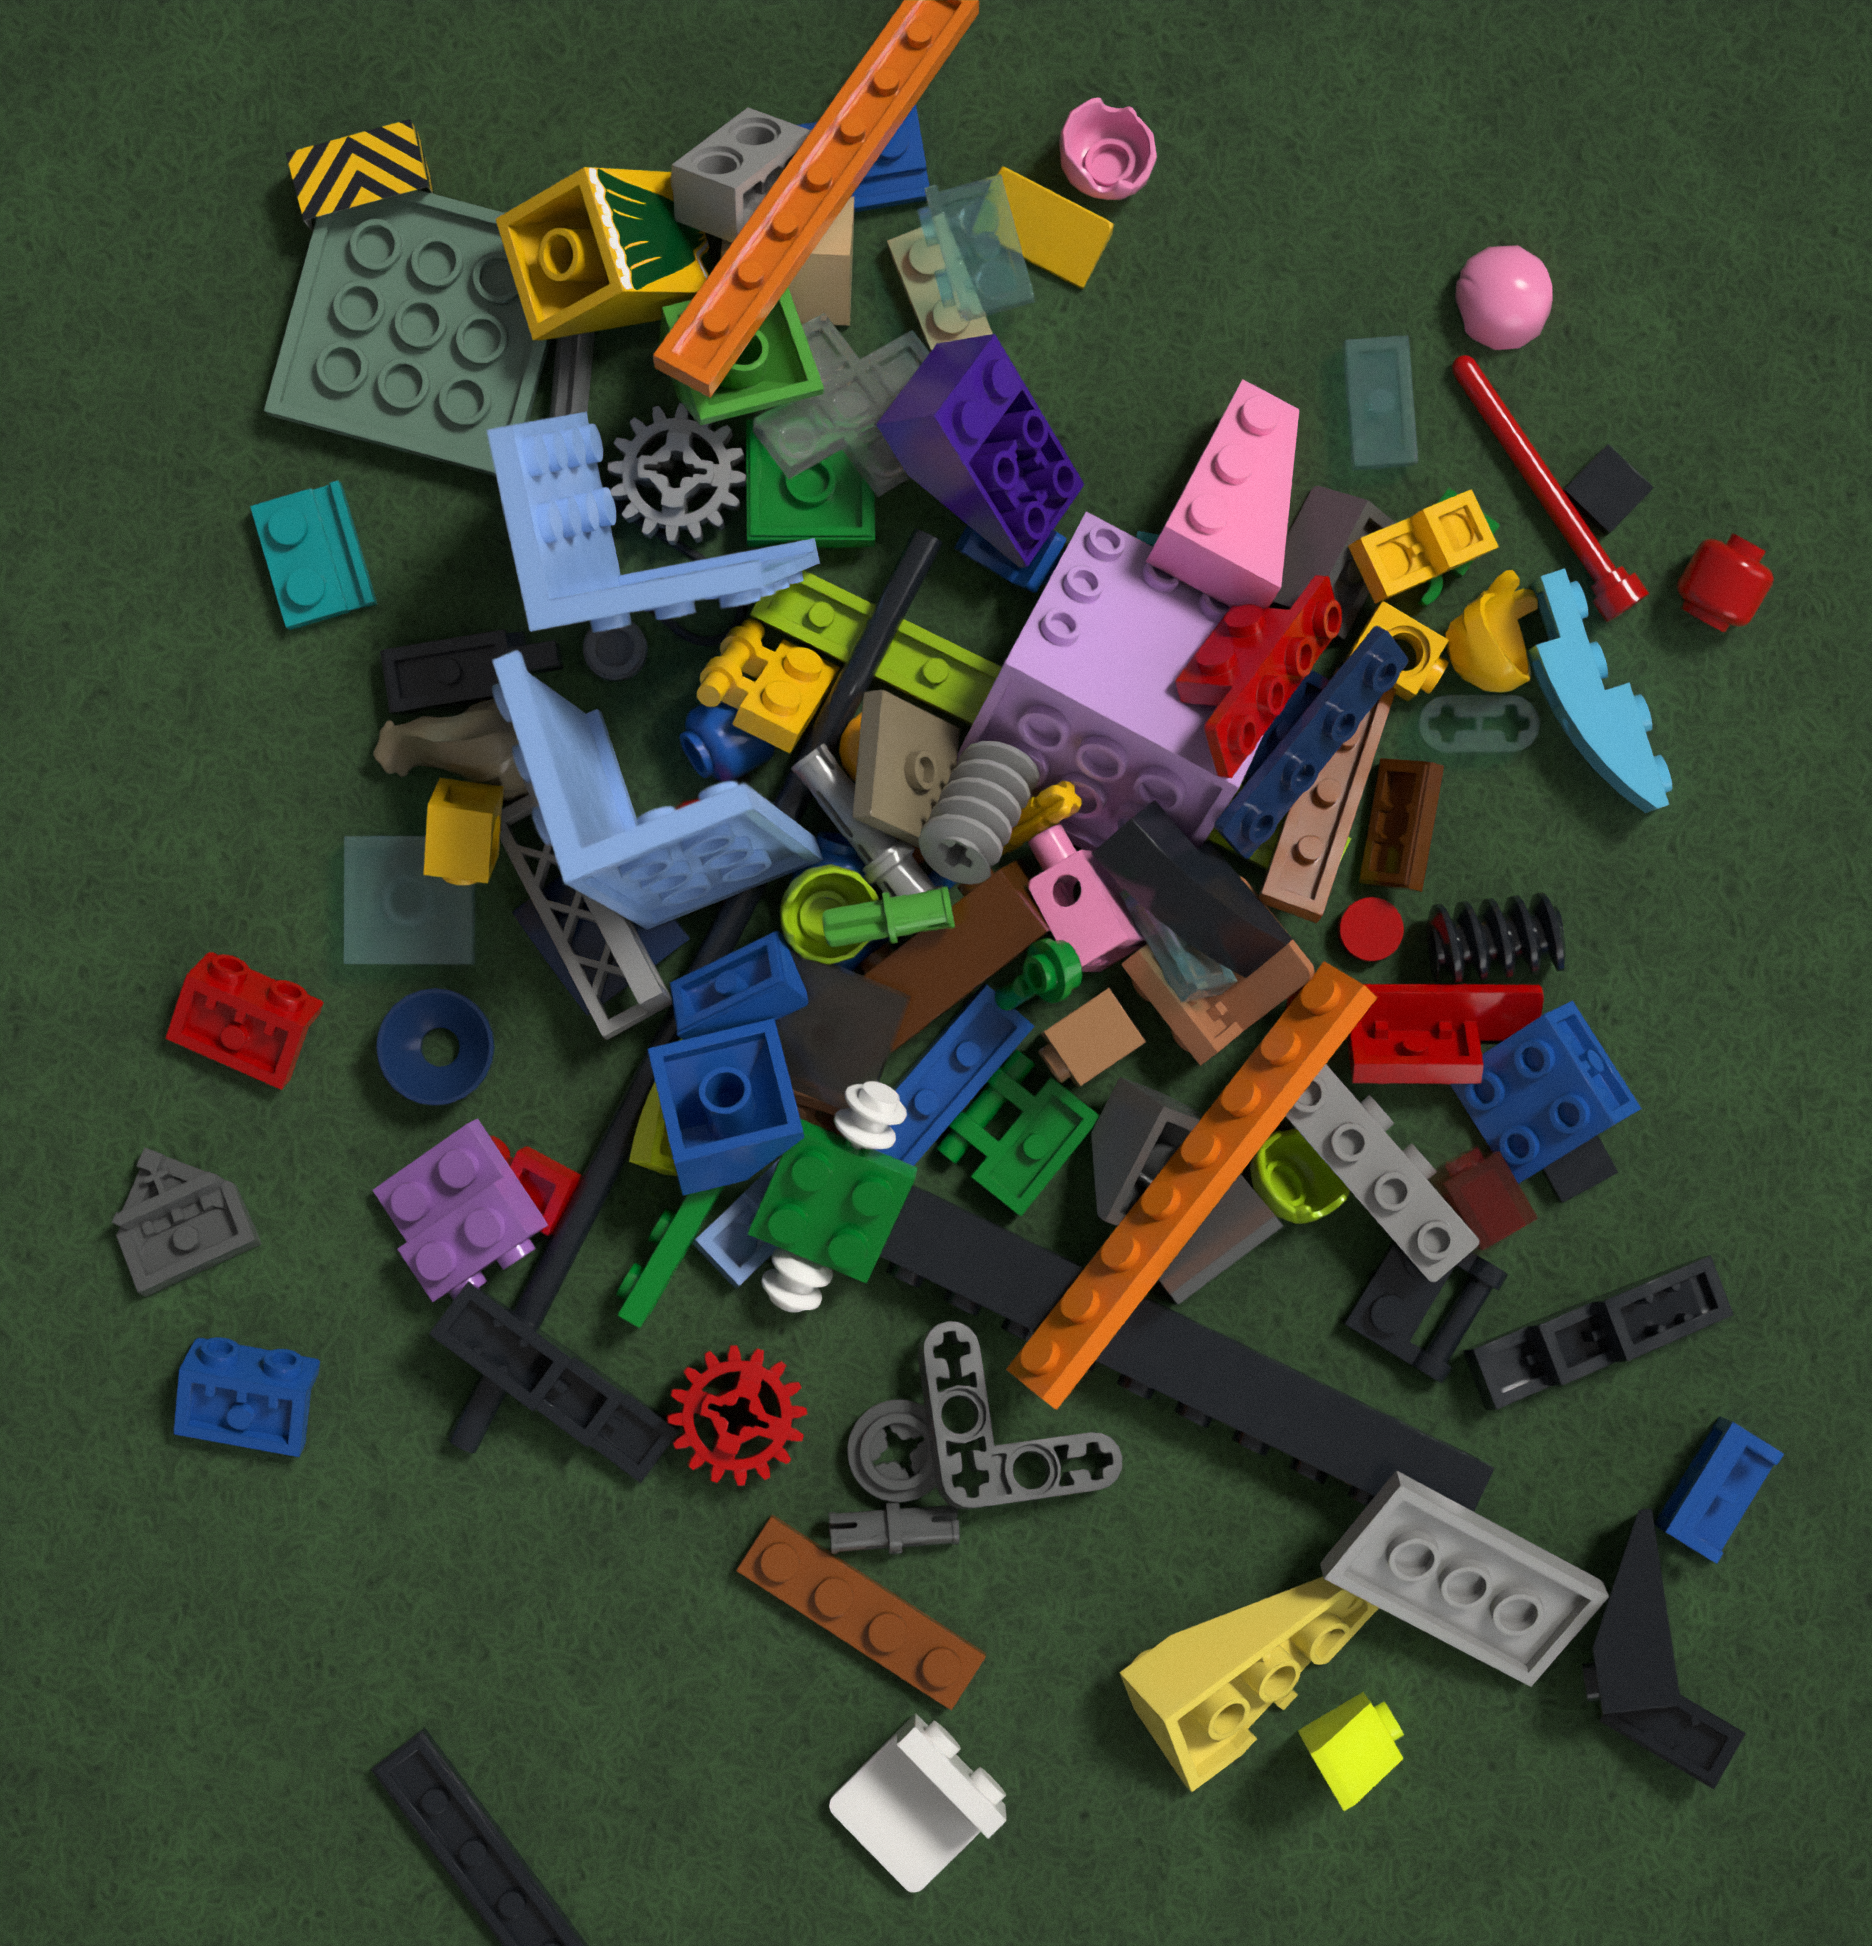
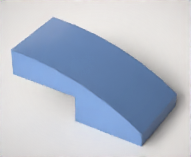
(727, 1238)

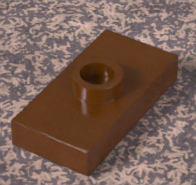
(1401, 824)

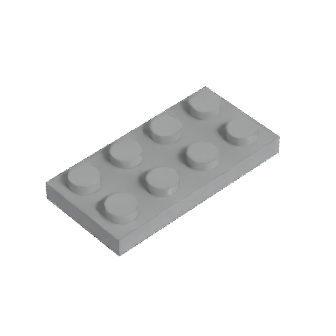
(1463, 1579)

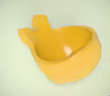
(1487, 637)

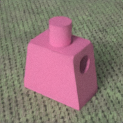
(1099, 921)

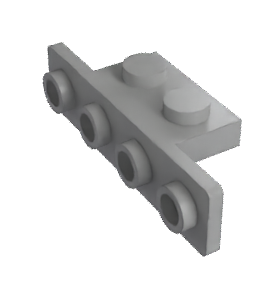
(1381, 1175)

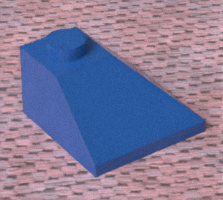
(726, 1104)

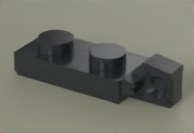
(457, 669)

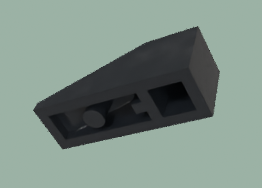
(1634, 1642)

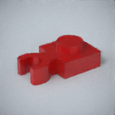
(544, 1180)

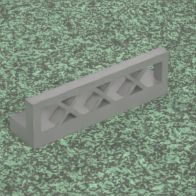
(619, 932)

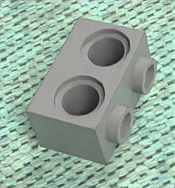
(732, 172)

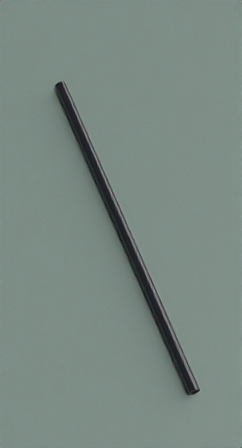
(717, 943)

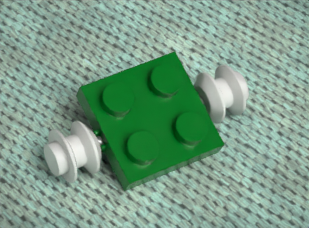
(834, 1199)

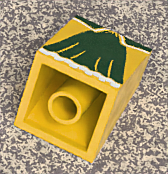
(602, 252)

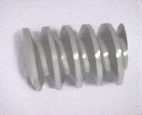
(978, 811)

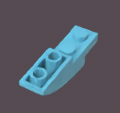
(1601, 723)

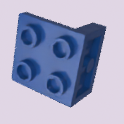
(1546, 1092)

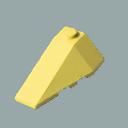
(1220, 1676)

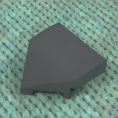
(180, 1223)

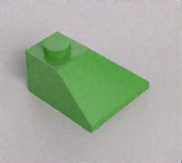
(767, 374)

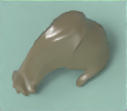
(468, 745)

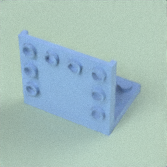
(566, 545)
(646, 865)

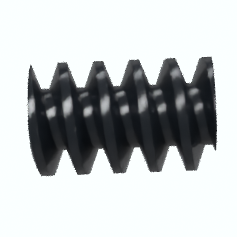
(1495, 936)

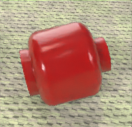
(1725, 582)

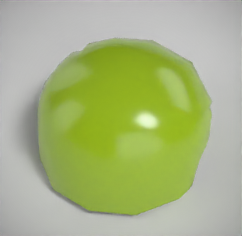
(804, 907)
(1295, 1179)

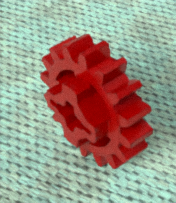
(727, 1444)

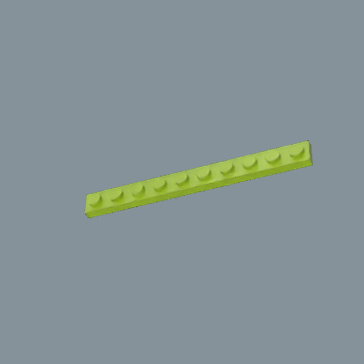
(914, 663)

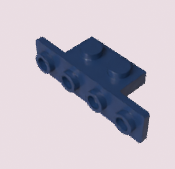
(1306, 737)

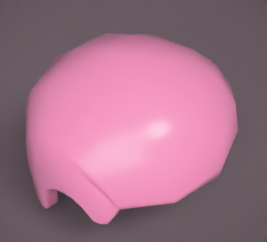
(1106, 150)
(1504, 297)

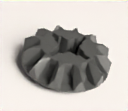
(869, 1440)

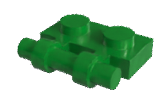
(1034, 1144)

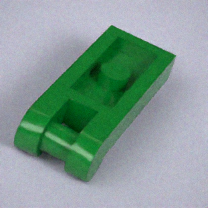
(673, 1238)

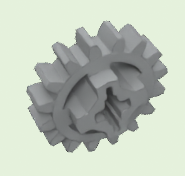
(647, 471)

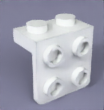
(918, 1803)

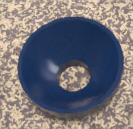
(402, 1041)

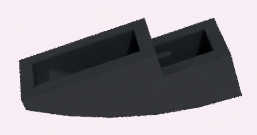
(1192, 891)

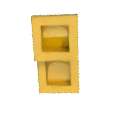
(1423, 546)

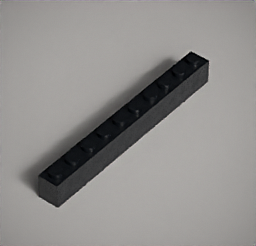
(1179, 1358)

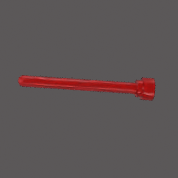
(1613, 586)

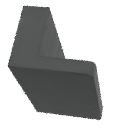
(1320, 547)

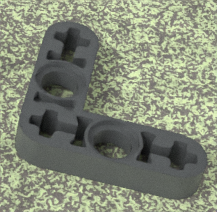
(996, 1461)

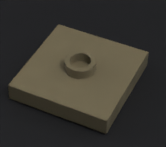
(901, 765)

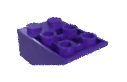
(982, 446)

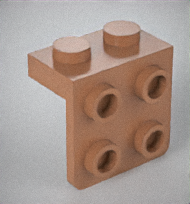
(1213, 1022)

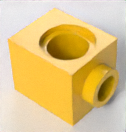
(1425, 642)
(463, 831)

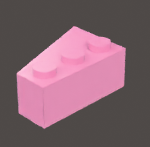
(1235, 507)

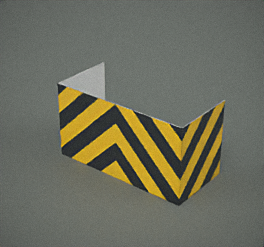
(358, 169)

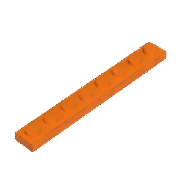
(811, 191)
(1191, 1184)

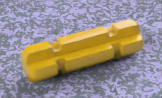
(1044, 812)

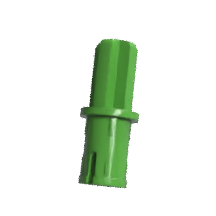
(888, 917)

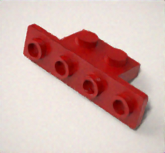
(1255, 667)
(1435, 1030)

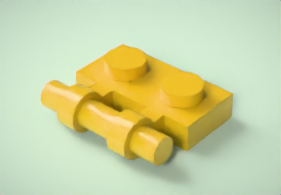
(786, 690)

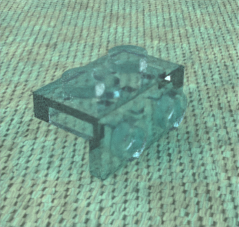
(978, 247)

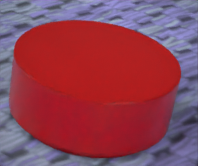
(1370, 929)

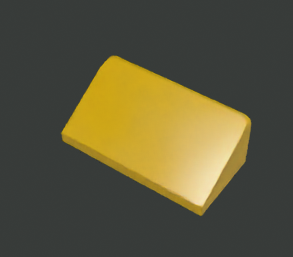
(1055, 230)

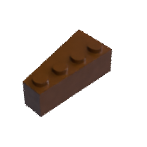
(945, 965)

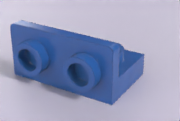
(245, 1396)

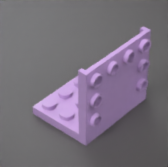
(1098, 692)

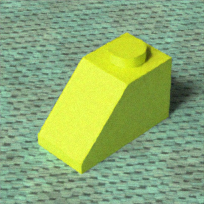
(1354, 1747)

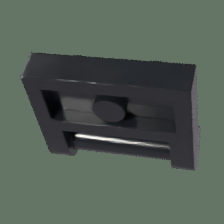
(1400, 1297)

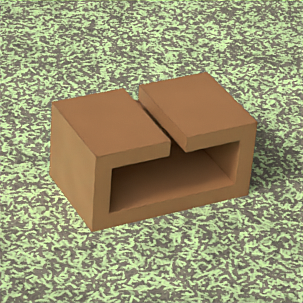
(1089, 1040)

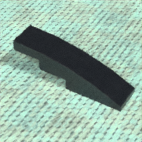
(1598, 1332)
(554, 1381)

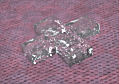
(847, 411)

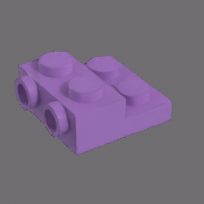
(460, 1212)

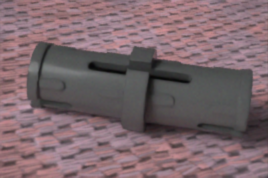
(893, 1528)

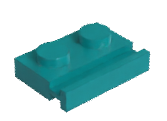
(313, 555)

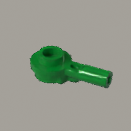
(1049, 970)

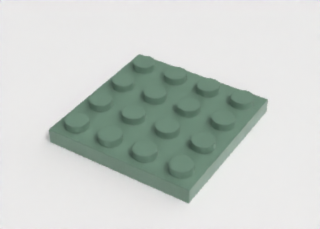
(409, 331)

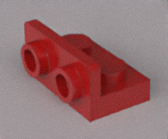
(243, 1018)

